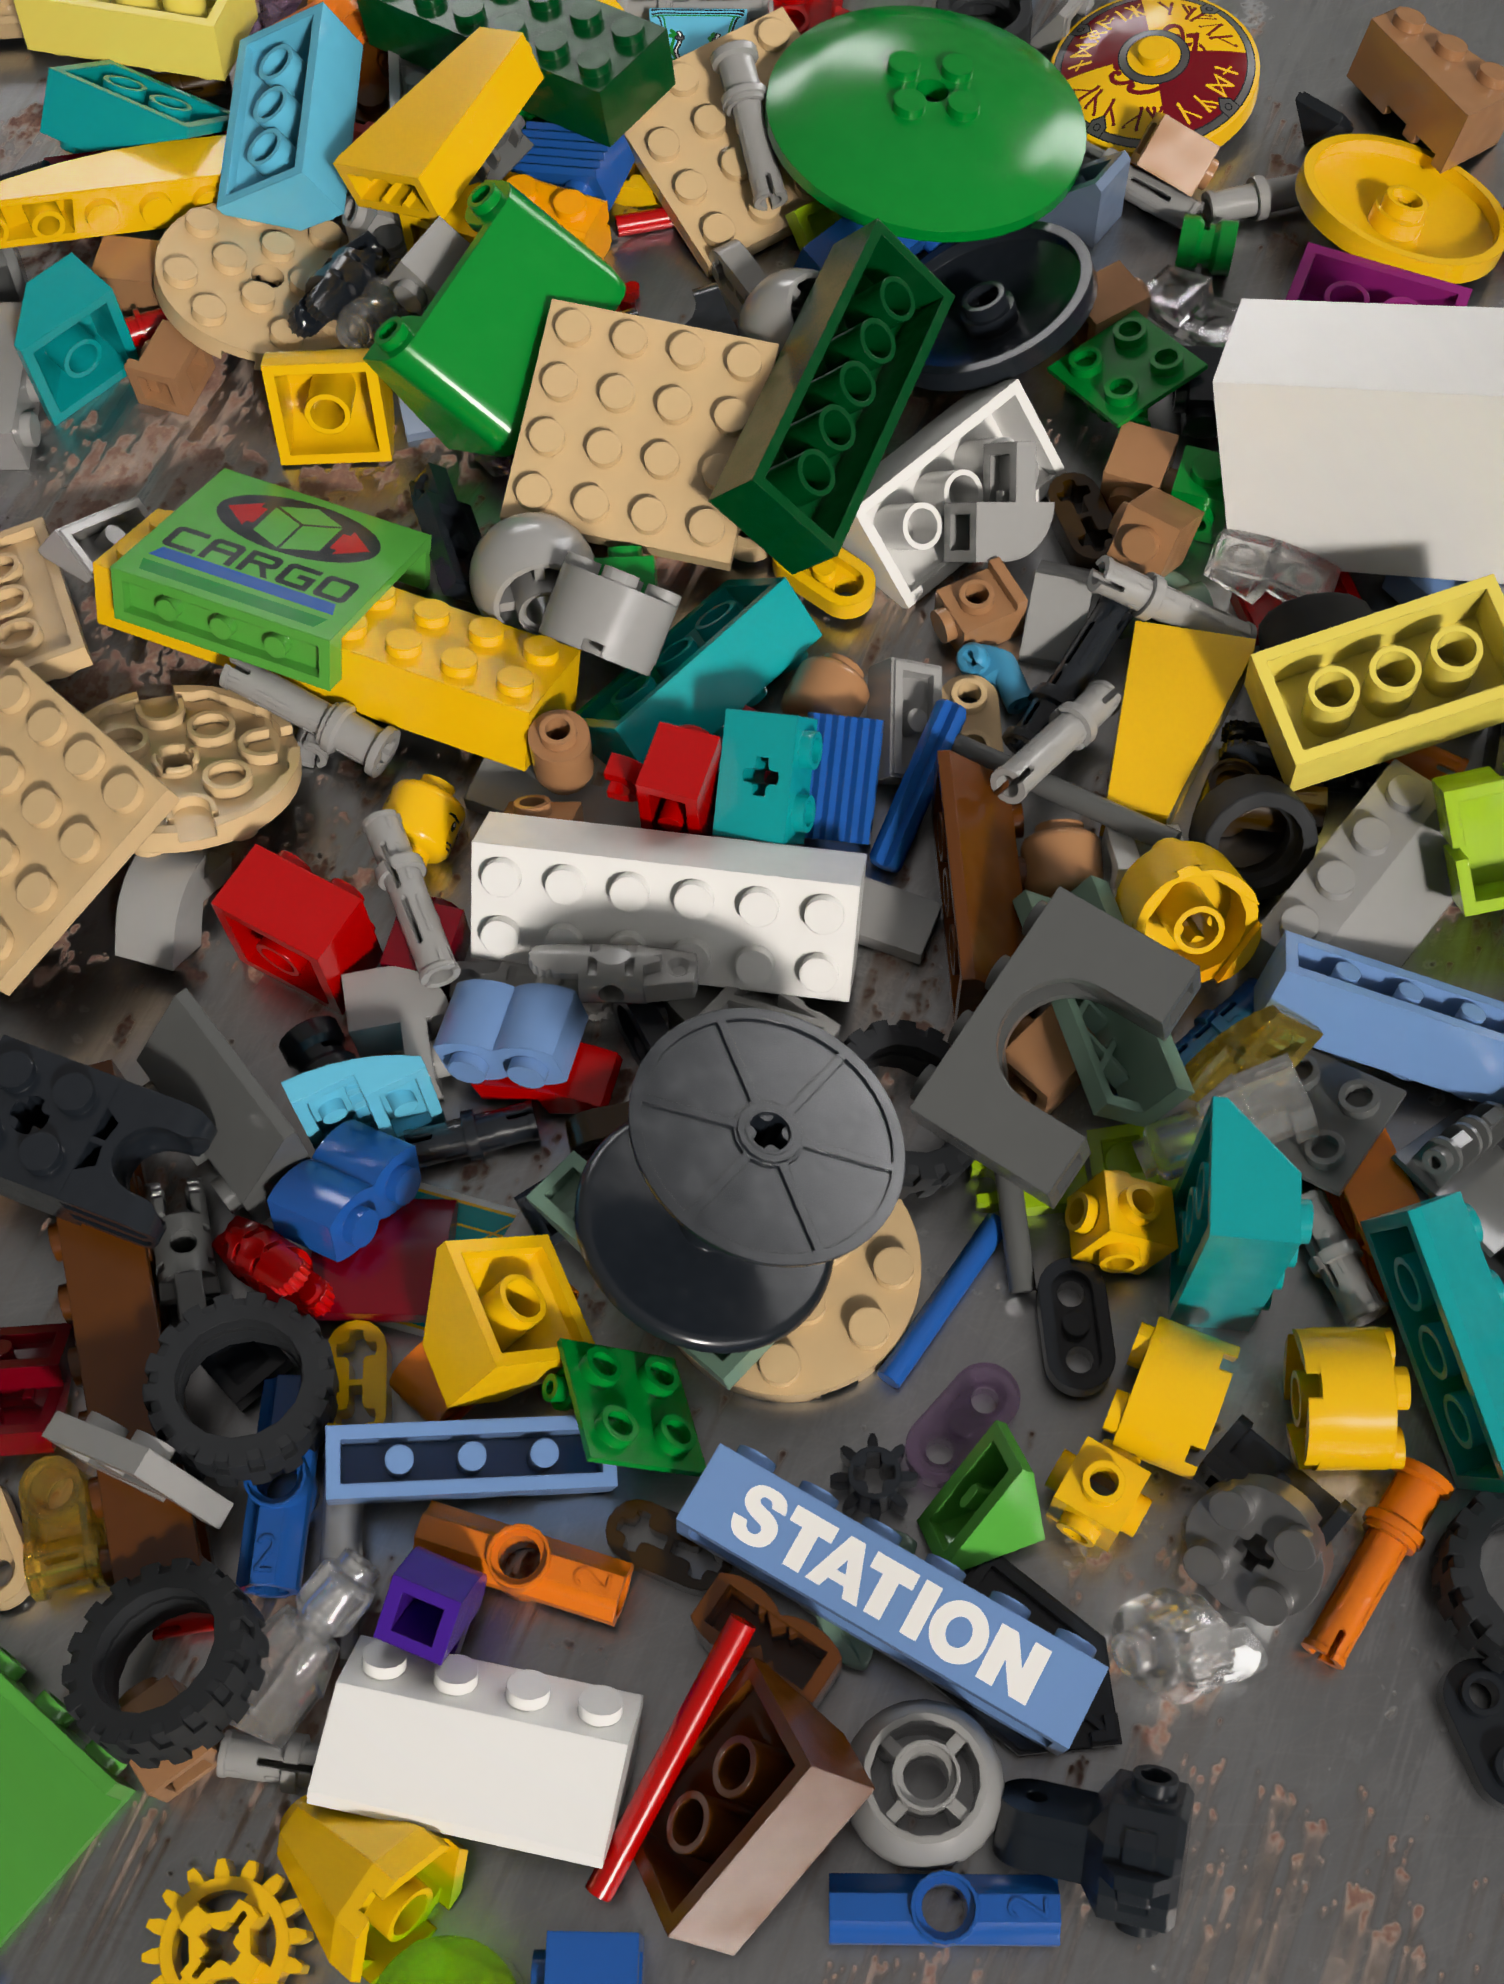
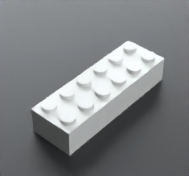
(747, 908)

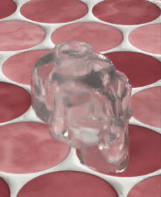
(1182, 1646)

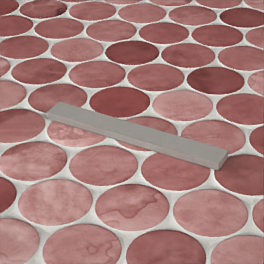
(890, 916)

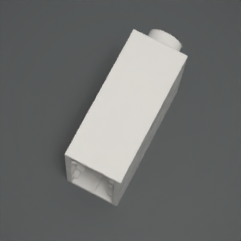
(1367, 433)

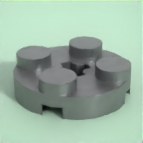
(1235, 1576)

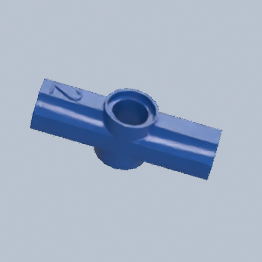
(277, 1527)
(996, 1909)

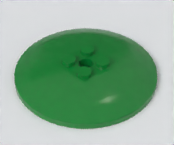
(869, 146)

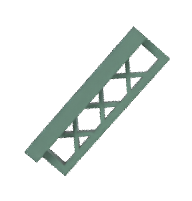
(1132, 1060)

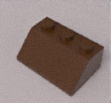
(748, 1811)

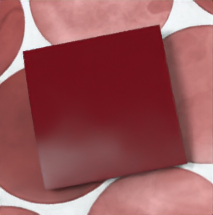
(395, 1270)
(32, 1384)

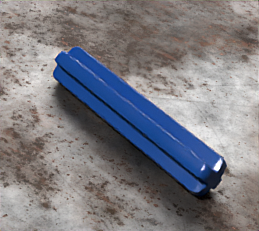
(916, 787)

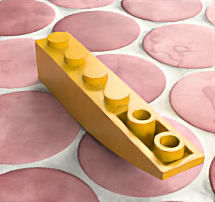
(111, 192)

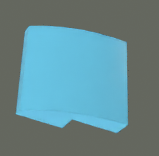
(375, 1090)

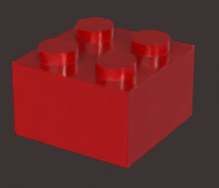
(297, 925)

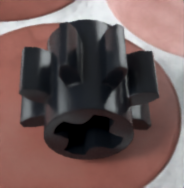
(890, 1472)

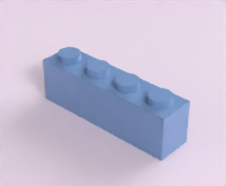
(1389, 1017)
(460, 1460)

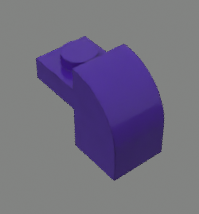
(430, 1605)

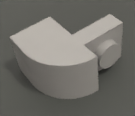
(1009, 518)
(163, 905)
(395, 1013)

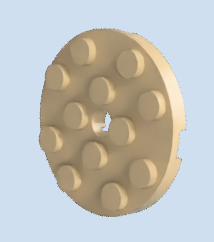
(209, 284)
(219, 755)
(851, 1328)

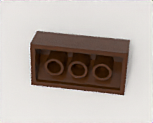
(975, 874)

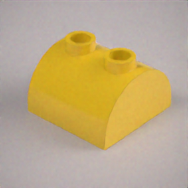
(328, 407)

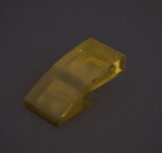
(1248, 1044)

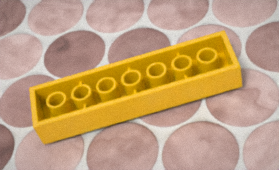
(418, 666)

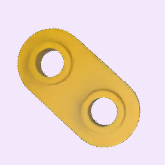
(830, 578)

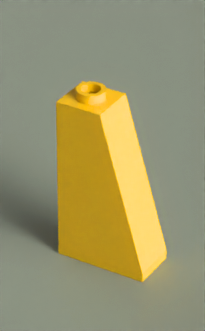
(443, 129)
(1170, 712)

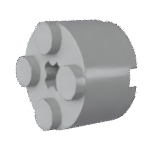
(609, 613)

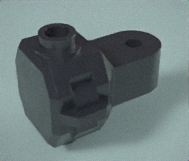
(1116, 1842)

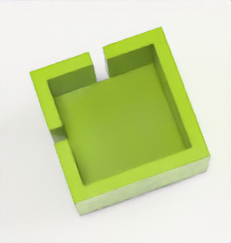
(1473, 825)

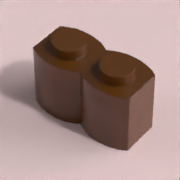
(783, 1642)

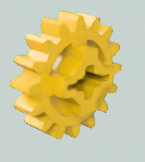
(247, 1919)

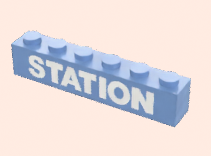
(892, 1598)

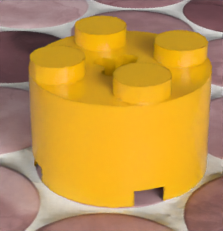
(1192, 905)
(1172, 1396)
(1345, 1398)

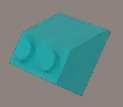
(71, 337)

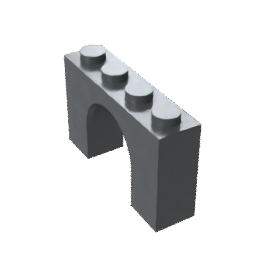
(1065, 954)

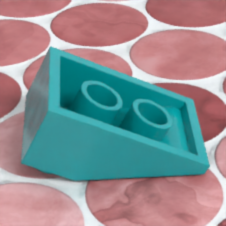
(117, 107)

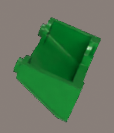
(479, 340)

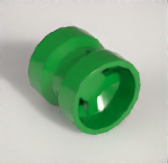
(1206, 245)

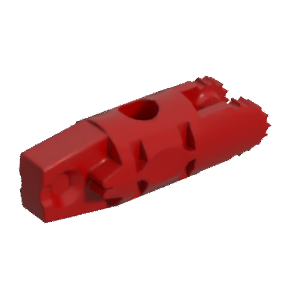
(273, 1266)

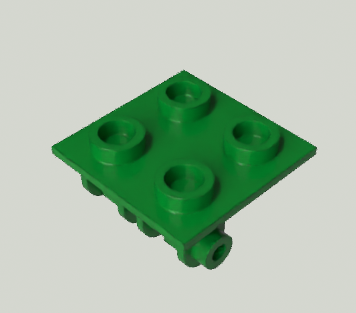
(1126, 370)
(626, 1407)

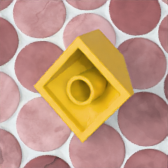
(498, 1317)

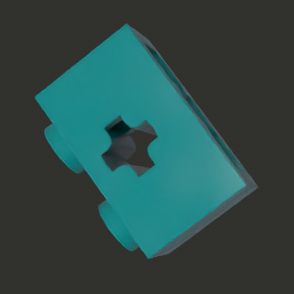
(758, 744)

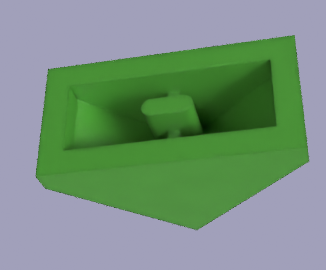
(985, 1505)

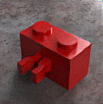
(675, 781)

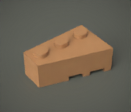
(1432, 85)

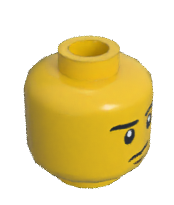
(428, 815)

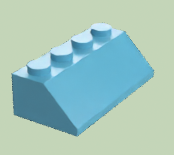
(291, 121)

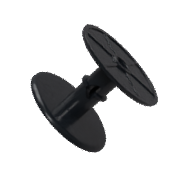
(738, 1179)

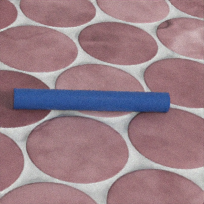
(941, 1302)

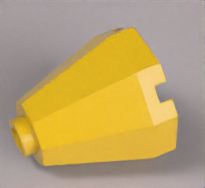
(367, 1882)

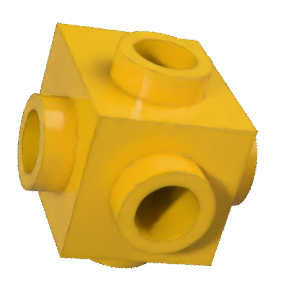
(1121, 1222)
(1090, 1516)

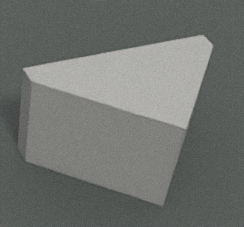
(1055, 612)

